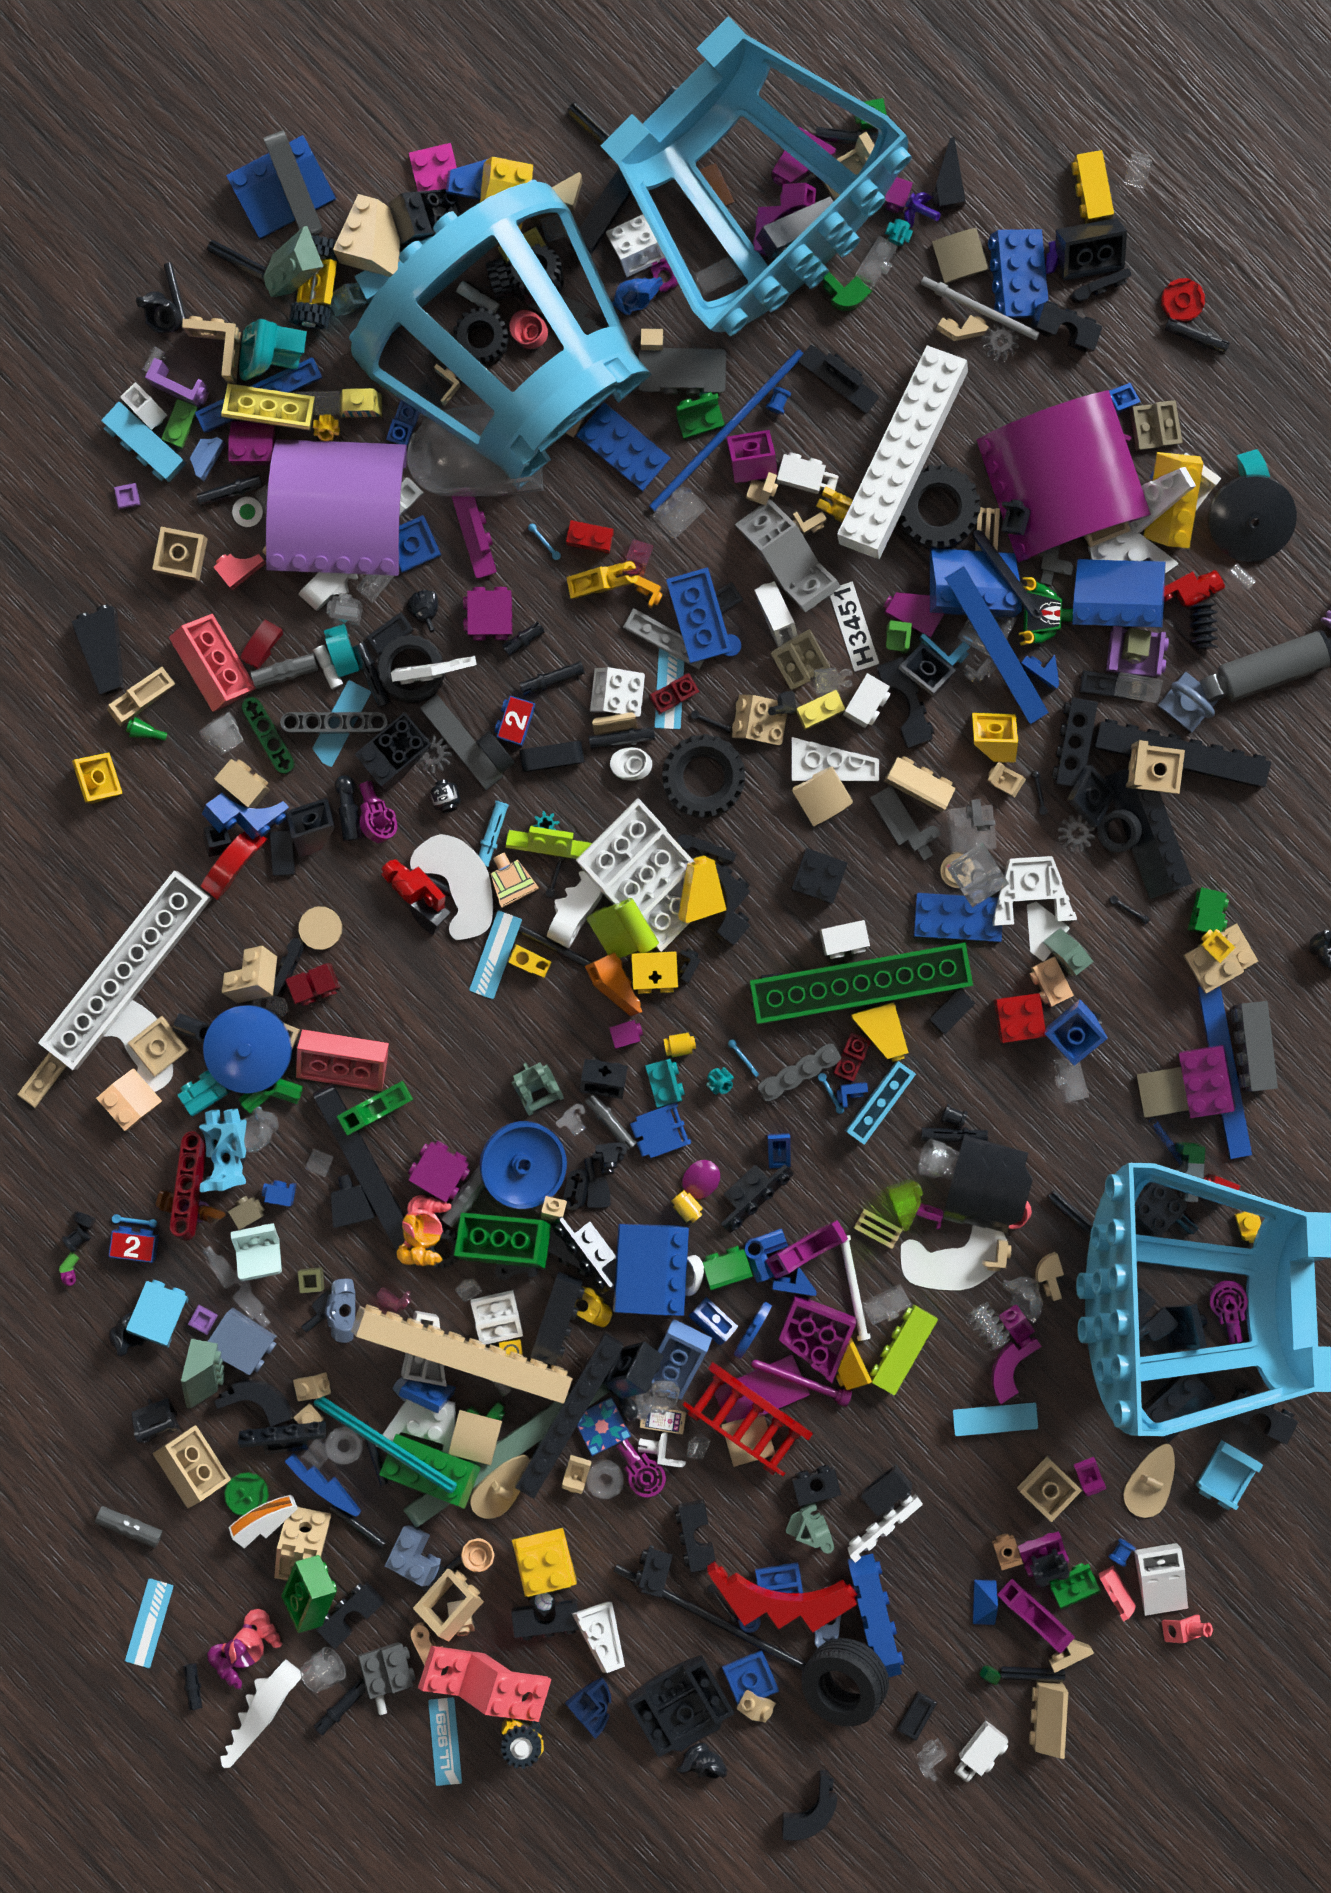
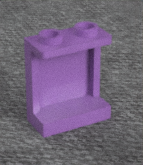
(157, 377)
(1150, 667)

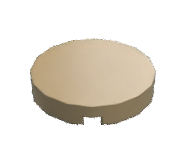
(320, 928)

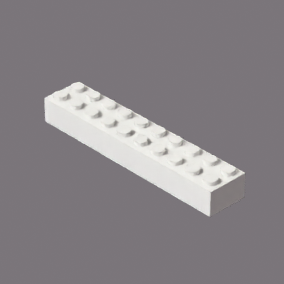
(902, 452)
(125, 970)

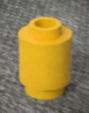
(679, 1045)
(687, 1206)

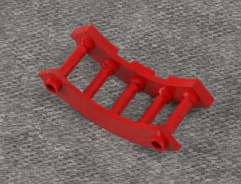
(759, 1405)

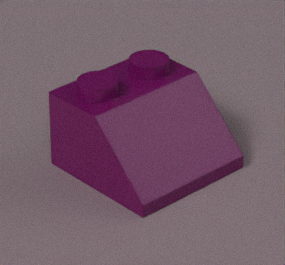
(251, 443)
(752, 456)

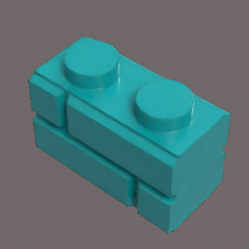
(202, 1094)

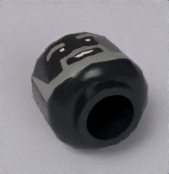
(445, 796)

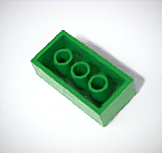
(502, 1240)
(454, 1468)

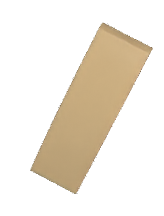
(140, 696)

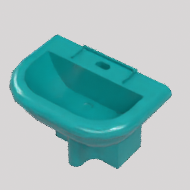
(269, 345)

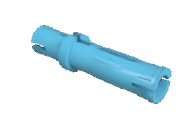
(492, 832)

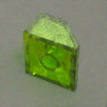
(905, 1201)

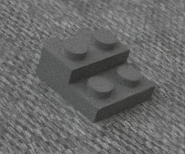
(386, 1670)

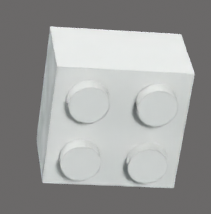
(866, 701)
(844, 938)

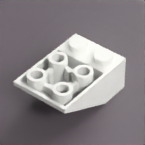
(1161, 1578)

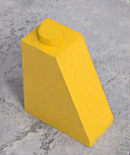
(701, 891)
(884, 1030)

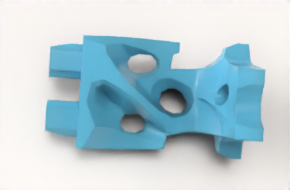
(230, 1139)

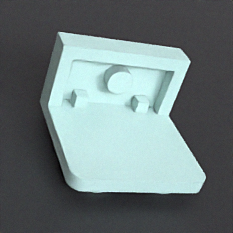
(257, 1252)

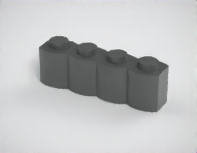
(804, 1068)

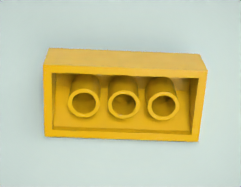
(1176, 523)

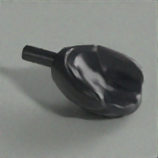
(424, 607)

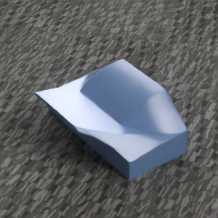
(205, 456)

